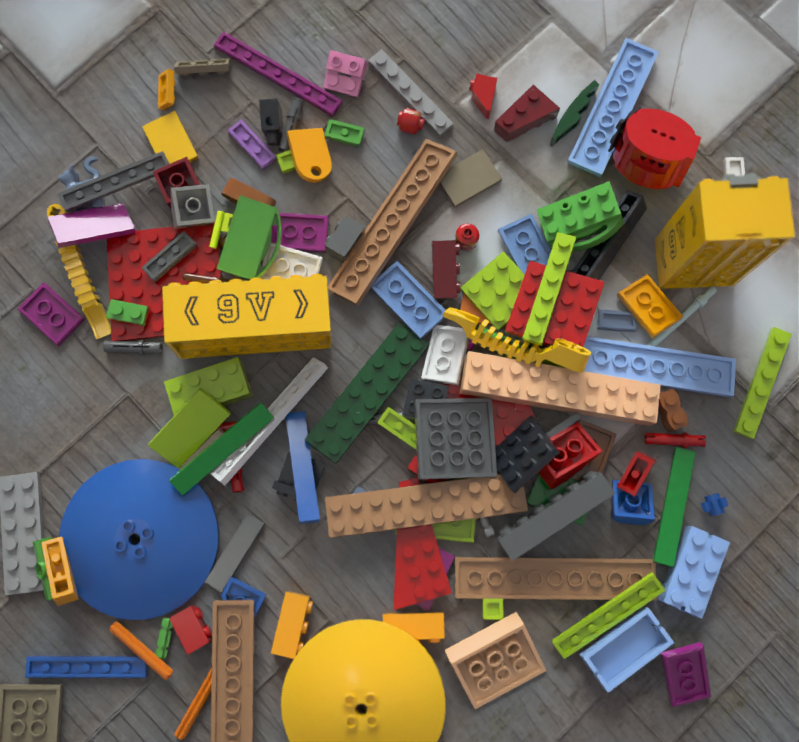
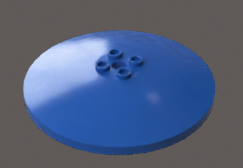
(174, 547)

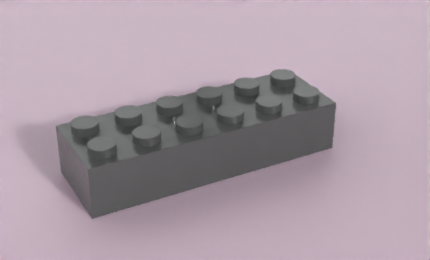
(555, 514)

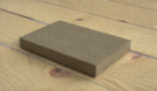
(469, 178)

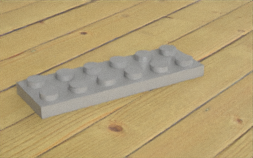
(20, 526)

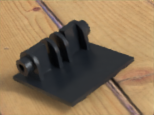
(422, 390)

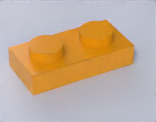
(166, 89)

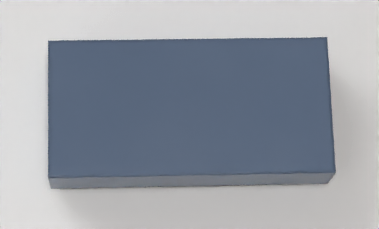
(616, 321)

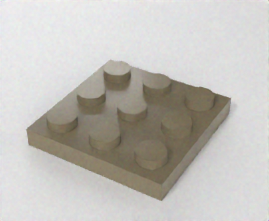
(30, 712)

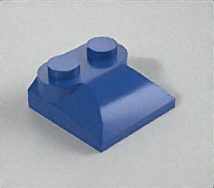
(631, 509)

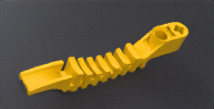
(81, 283)
(561, 352)

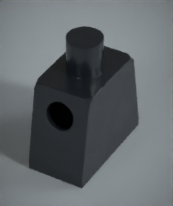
(271, 120)

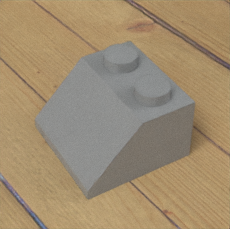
(191, 206)

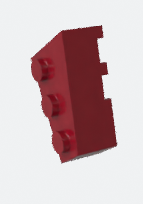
(525, 114)
(445, 269)

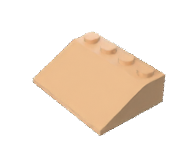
(495, 660)

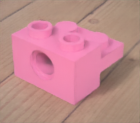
(347, 64)

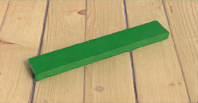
(221, 448)
(674, 507)

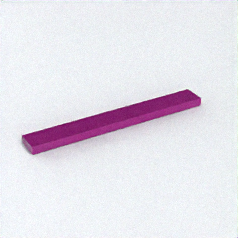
(278, 74)

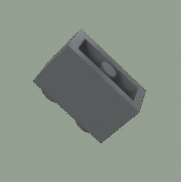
(343, 239)

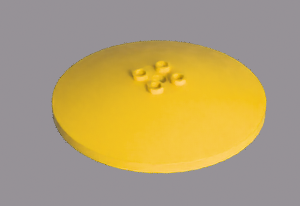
(367, 666)

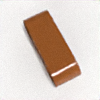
(235, 188)

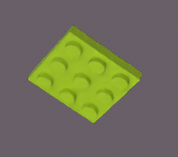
(495, 289)

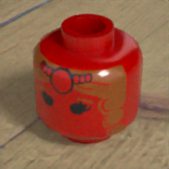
(410, 121)
(467, 236)

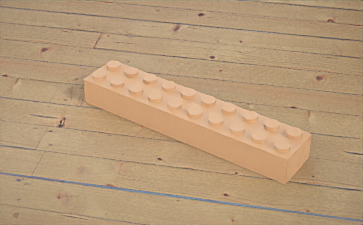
(560, 389)

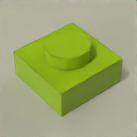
(285, 161)
(492, 608)

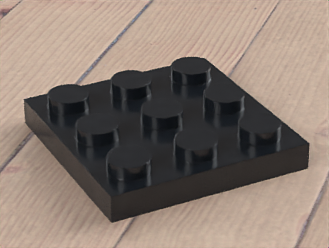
(524, 453)

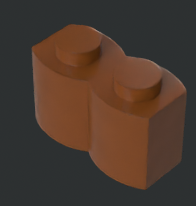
(672, 415)

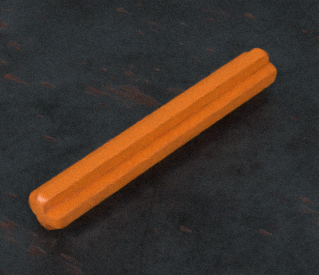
(141, 650)
(195, 708)

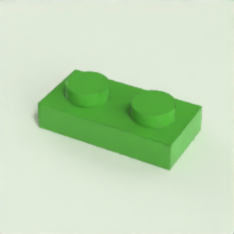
(344, 133)
(127, 312)

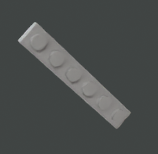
(410, 92)

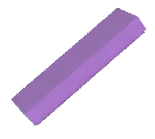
(252, 145)

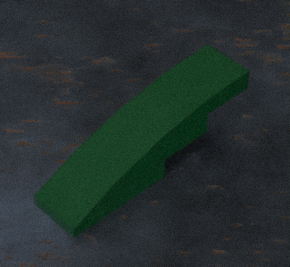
(572, 116)

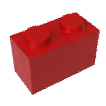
(191, 628)

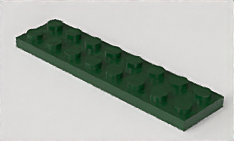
(366, 393)

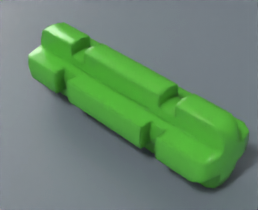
(164, 638)

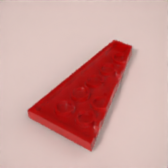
(418, 564)

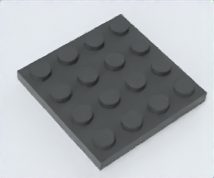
(455, 438)

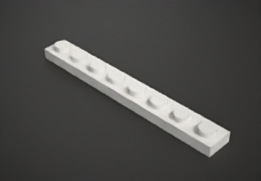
(279, 409)

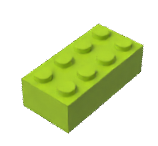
(222, 381)

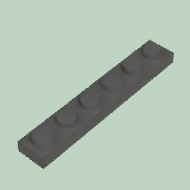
(112, 182)

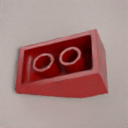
(576, 452)

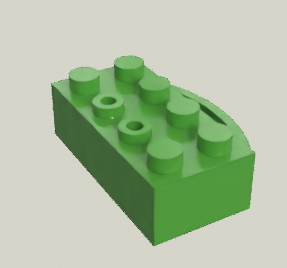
(583, 216)
(250, 238)

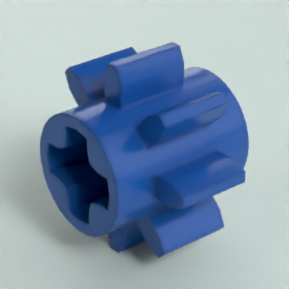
(714, 504)

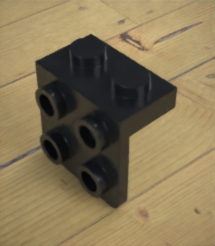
(285, 483)

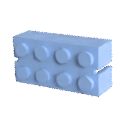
(694, 571)
(626, 648)

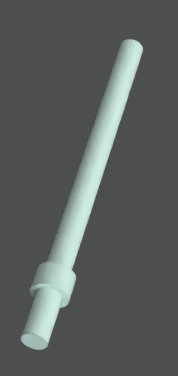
(699, 301)

